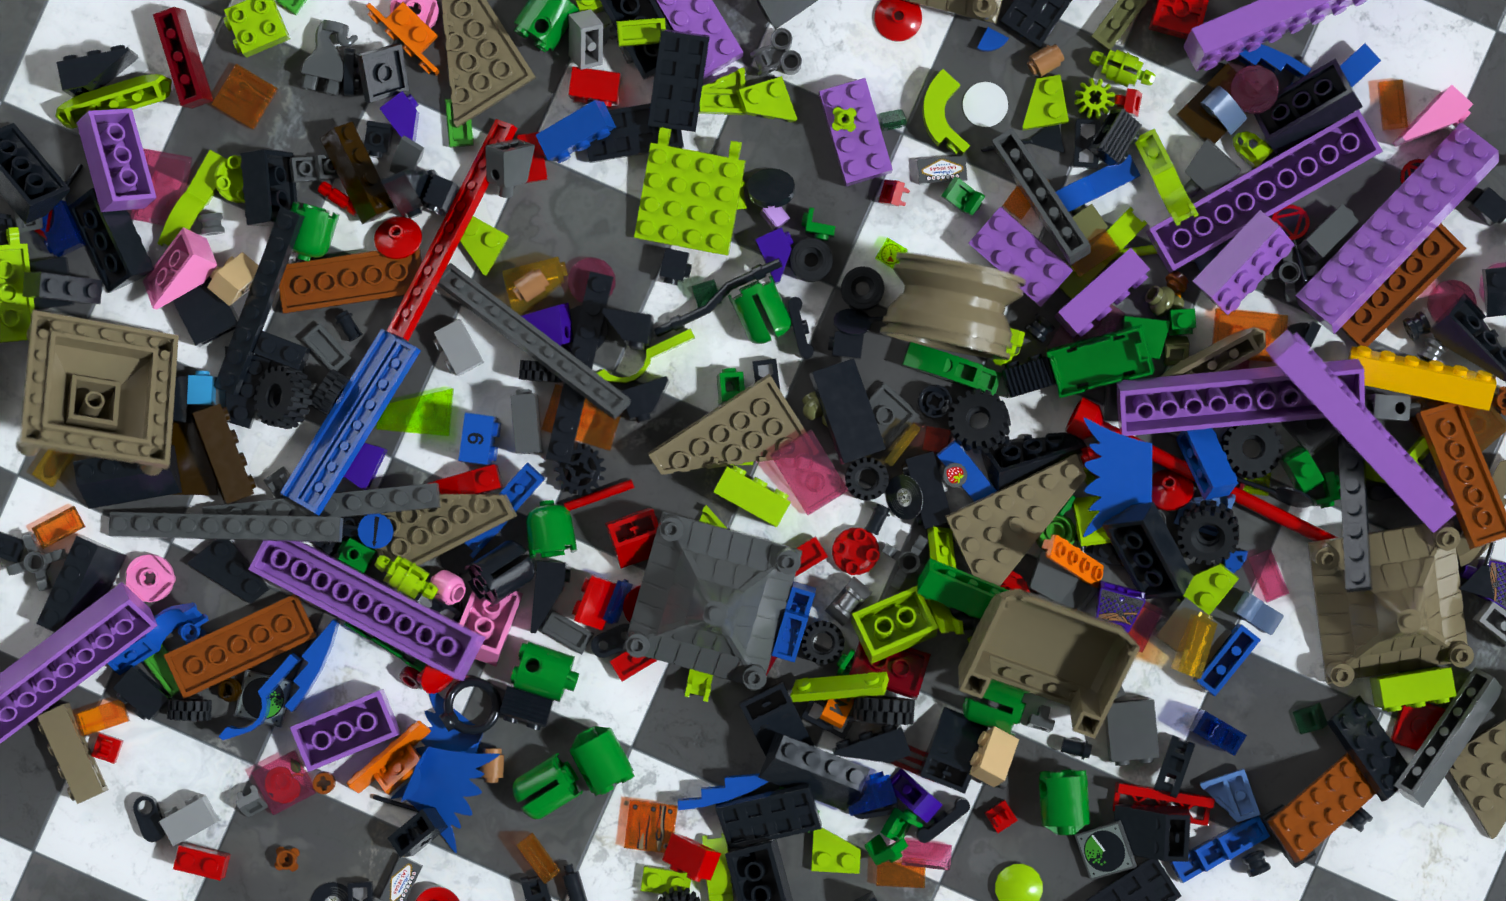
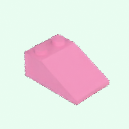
(1444, 110)
(180, 268)
(491, 623)

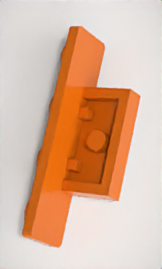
(408, 29)
(1073, 560)
(394, 763)

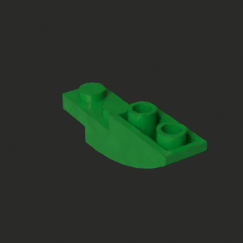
(951, 368)

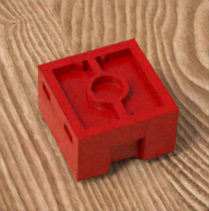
(1178, 16)

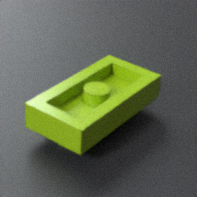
(660, 880)

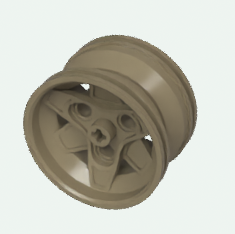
(953, 306)

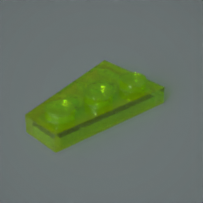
(420, 415)

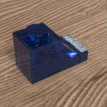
(64, 234)
(877, 794)

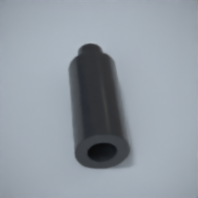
(573, 884)

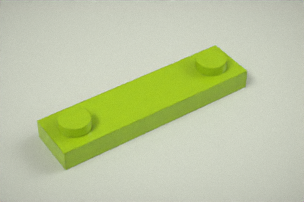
(839, 687)

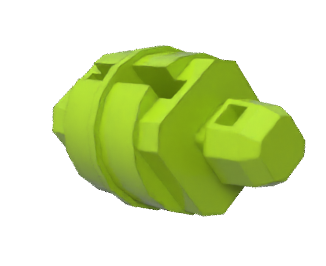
(1119, 75)
(406, 577)

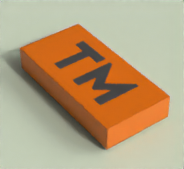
(837, 711)

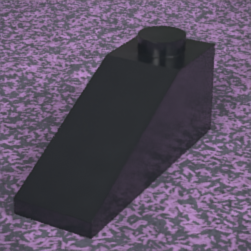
(549, 585)

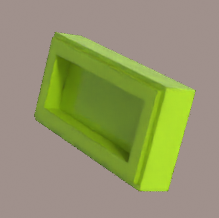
(640, 31)

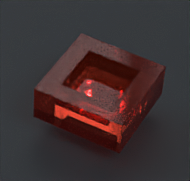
(935, 439)

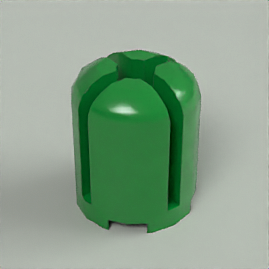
(750, 316)
(993, 716)
(541, 776)

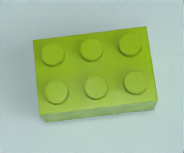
(752, 495)
(894, 624)
(1413, 688)

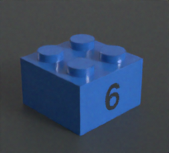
(479, 439)

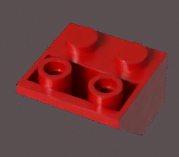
(633, 536)
(594, 602)

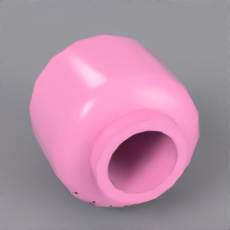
(450, 587)

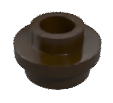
(224, 690)

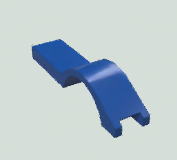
(1098, 184)
(518, 491)
(151, 642)
(264, 692)

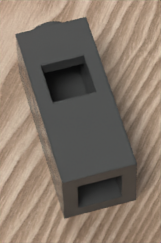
(1328, 233)

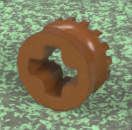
(328, 776)

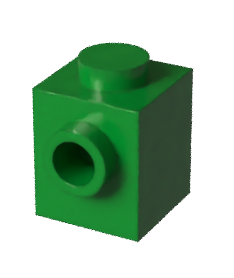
(356, 554)

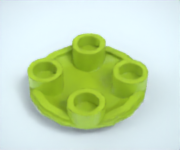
(230, 180)
(1018, 883)

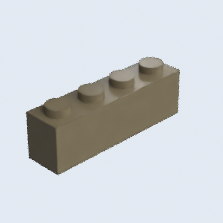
(72, 753)

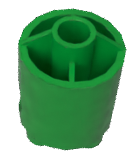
(552, 14)
(551, 677)
(600, 759)
(1064, 801)

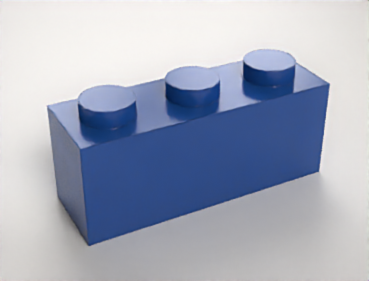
(576, 131)
(1207, 462)
(1227, 659)

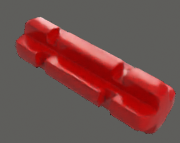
(336, 197)

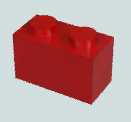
(594, 85)
(691, 857)
(201, 861)

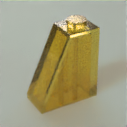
(552, 270)
(1195, 645)

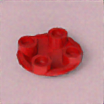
(855, 551)
(433, 680)

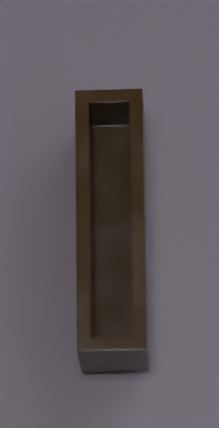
(357, 172)
(222, 453)

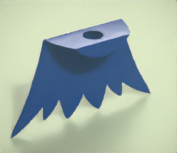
(1123, 474)
(441, 738)
(442, 781)

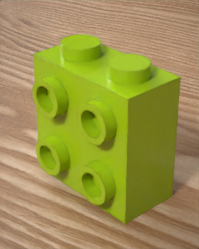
(255, 26)

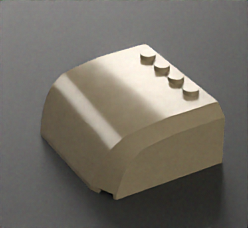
(1051, 654)

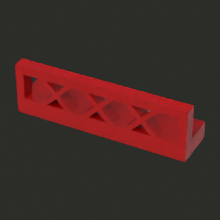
(1182, 798)

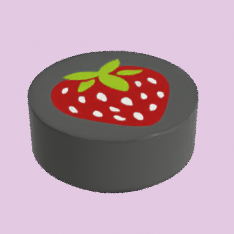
(954, 474)

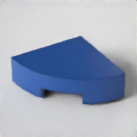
(991, 41)
(1235, 561)

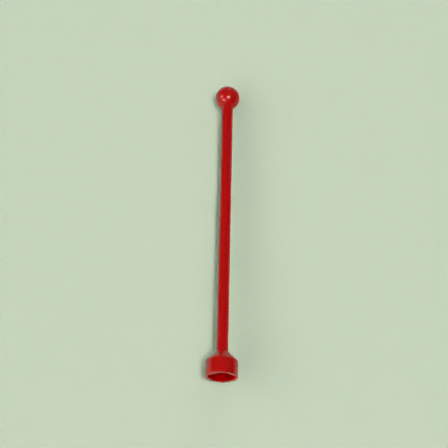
(1092, 411)

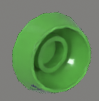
(1059, 526)

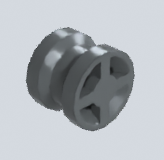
(211, 224)
(1432, 350)

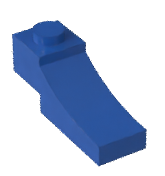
(794, 621)

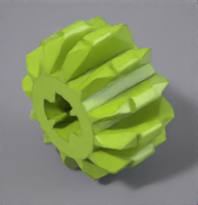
(1095, 89)

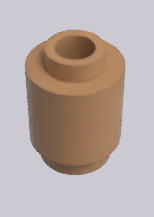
(1045, 60)
(530, 285)
(495, 768)

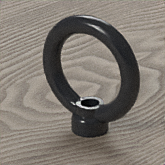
(449, 717)

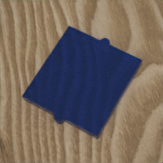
(615, 604)

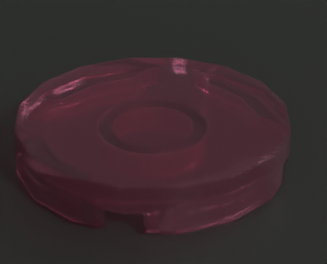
(1255, 89)
(580, 272)
(1445, 295)

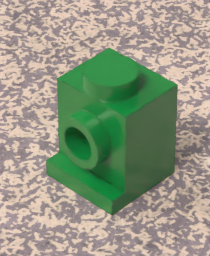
(1181, 321)
(731, 376)

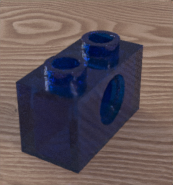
(1217, 732)

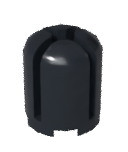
(484, 567)

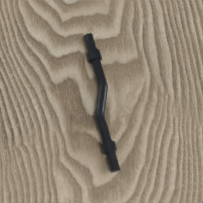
(758, 272)

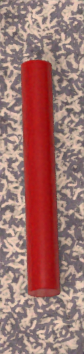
(599, 495)

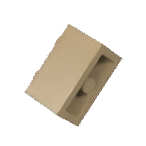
(233, 278)
(993, 756)

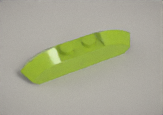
(122, 95)

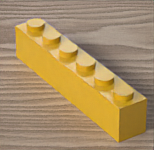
(1425, 378)

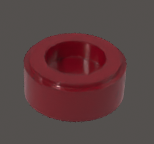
(409, 677)

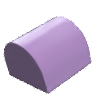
(774, 216)

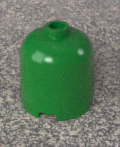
(316, 231)
(550, 530)

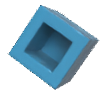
(201, 389)

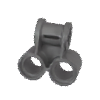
(775, 55)
(848, 601)

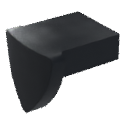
(1307, 331)

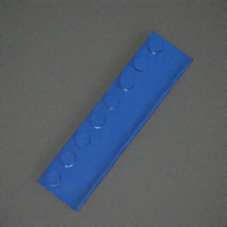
(350, 422)

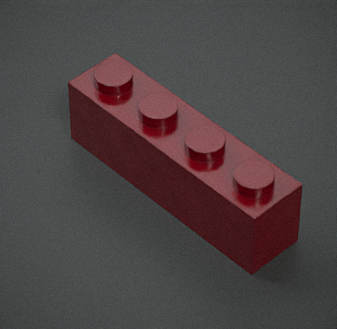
(183, 57)

